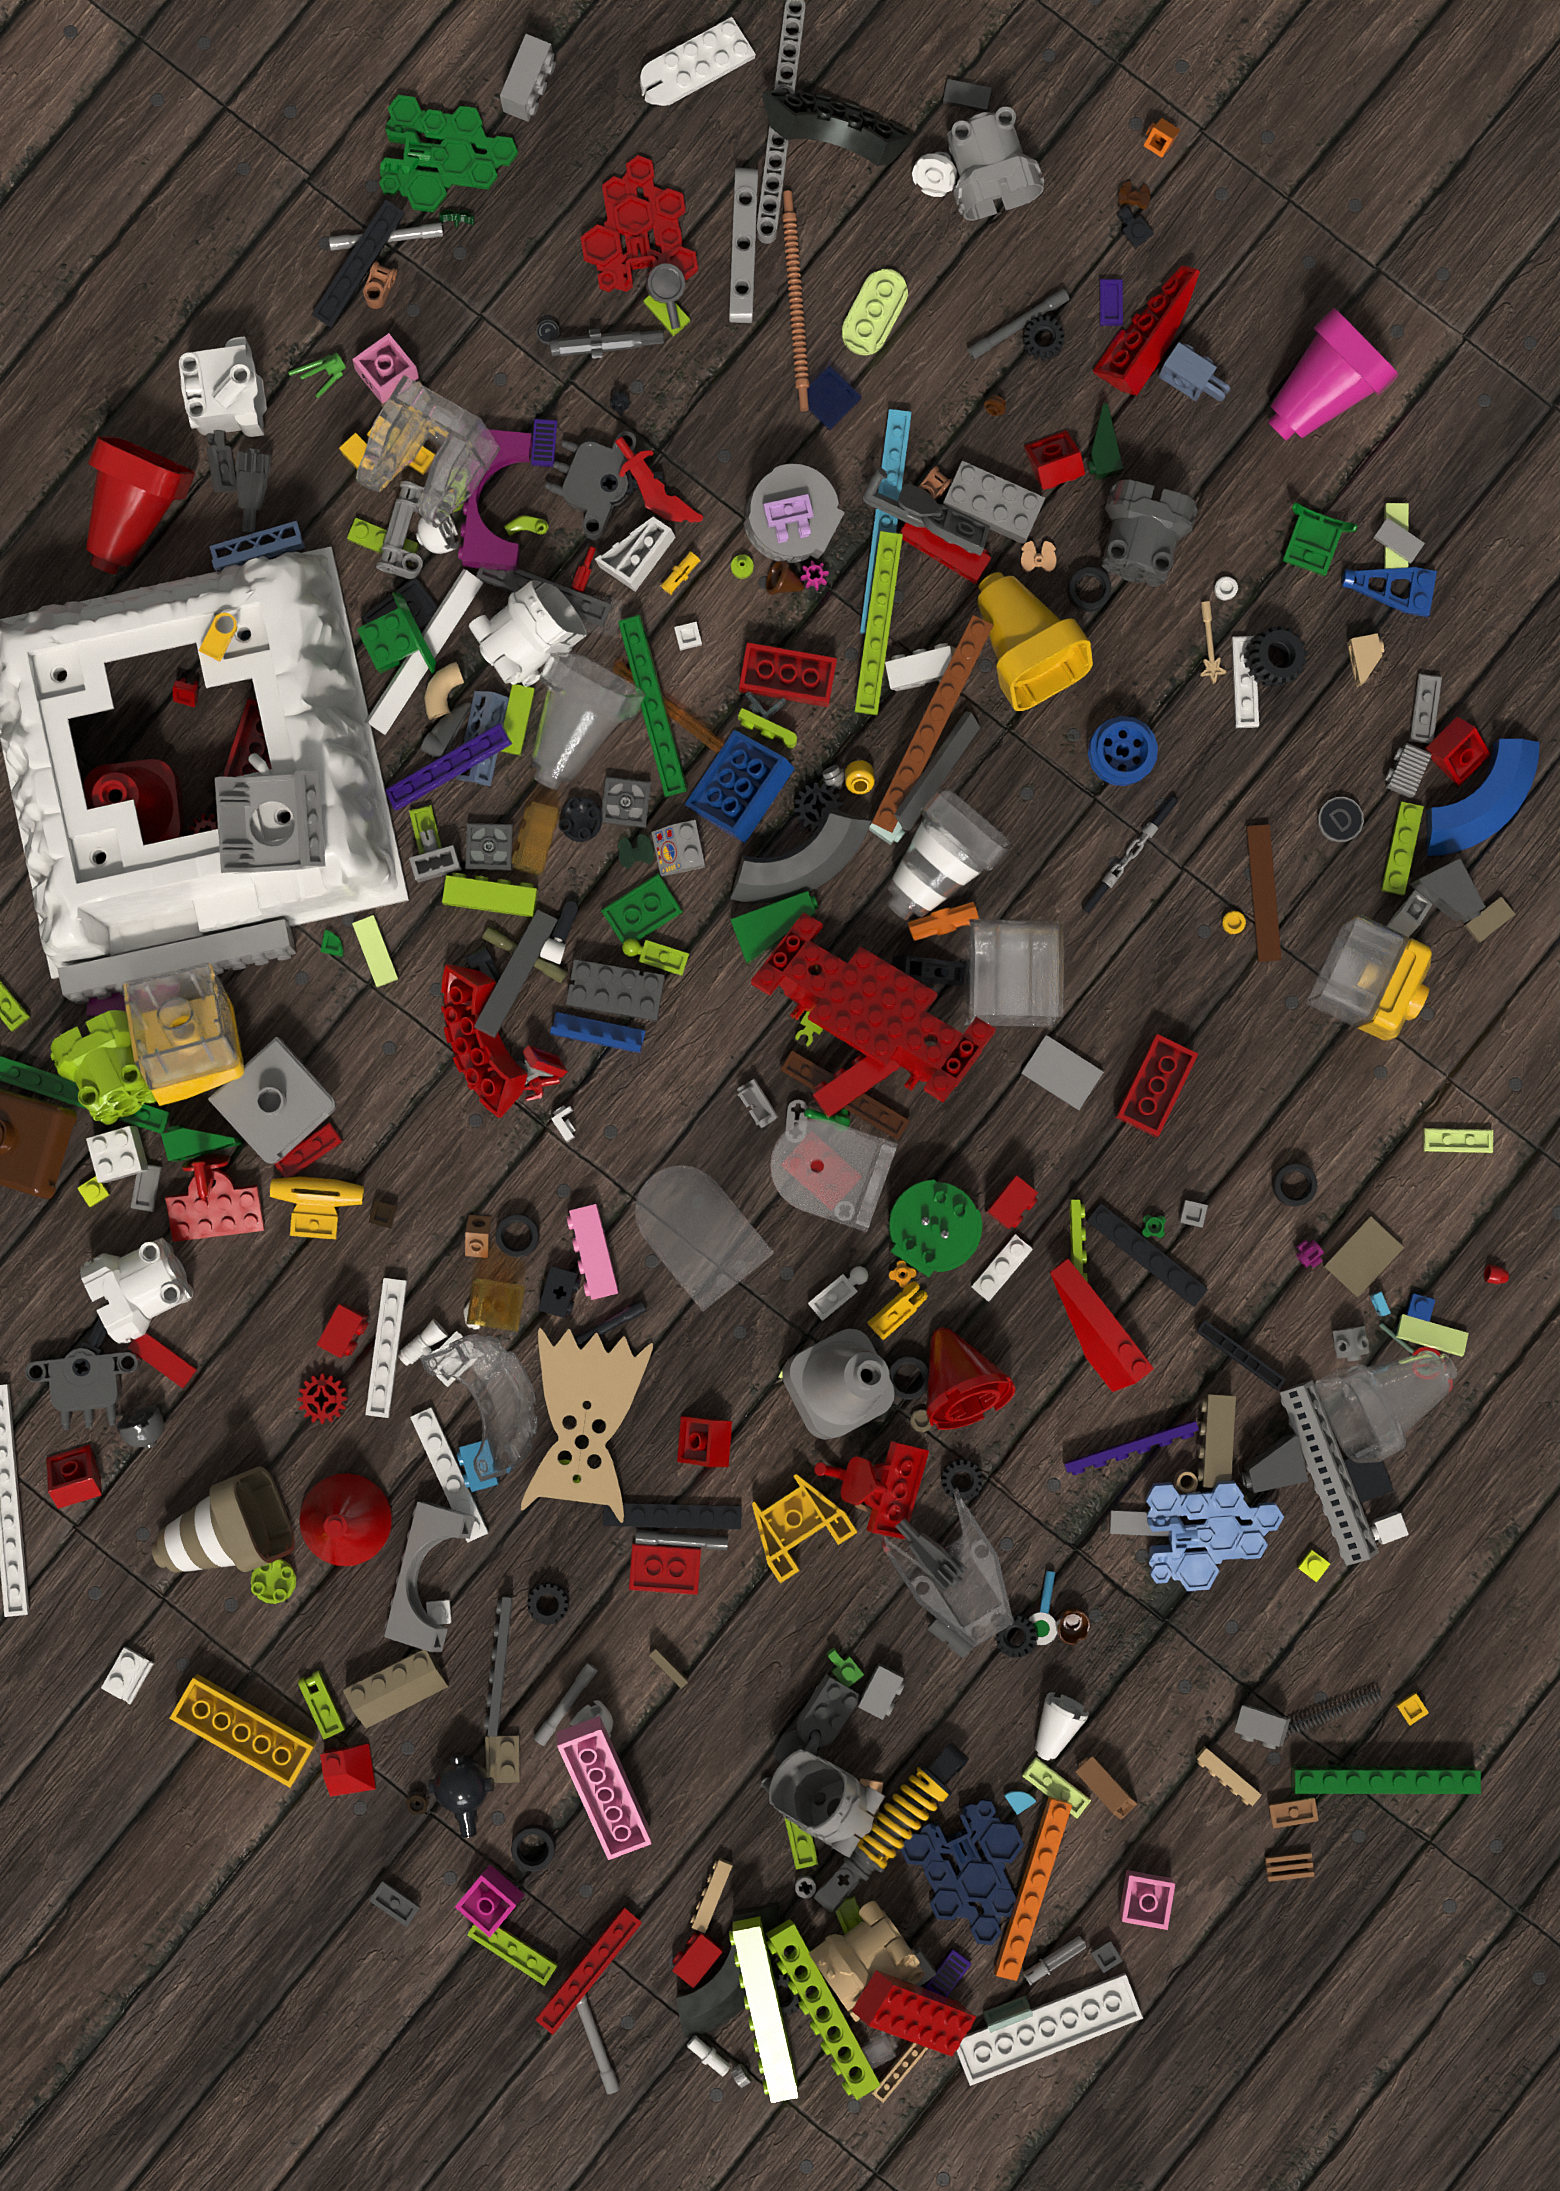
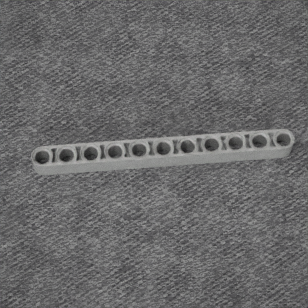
(774, 152)

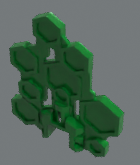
(452, 158)

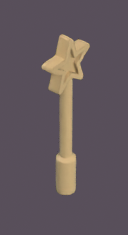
(1212, 666)

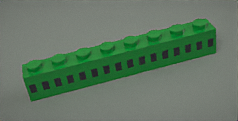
(1385, 1780)

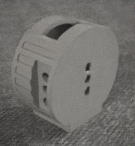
(784, 483)

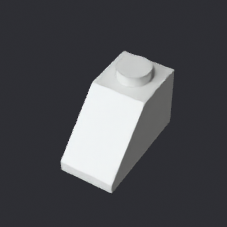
(1410, 914)

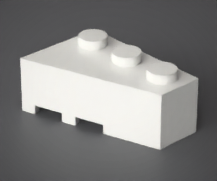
(637, 554)
(919, 668)

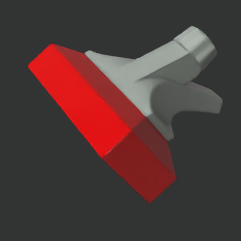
(541, 1064)

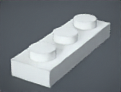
(1001, 1268)

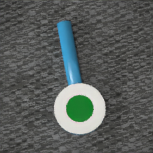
(1044, 1621)

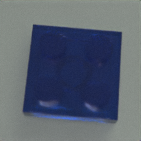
(831, 398)

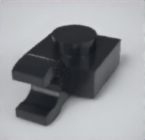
(1136, 229)

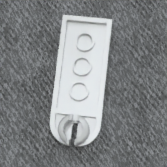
(695, 63)

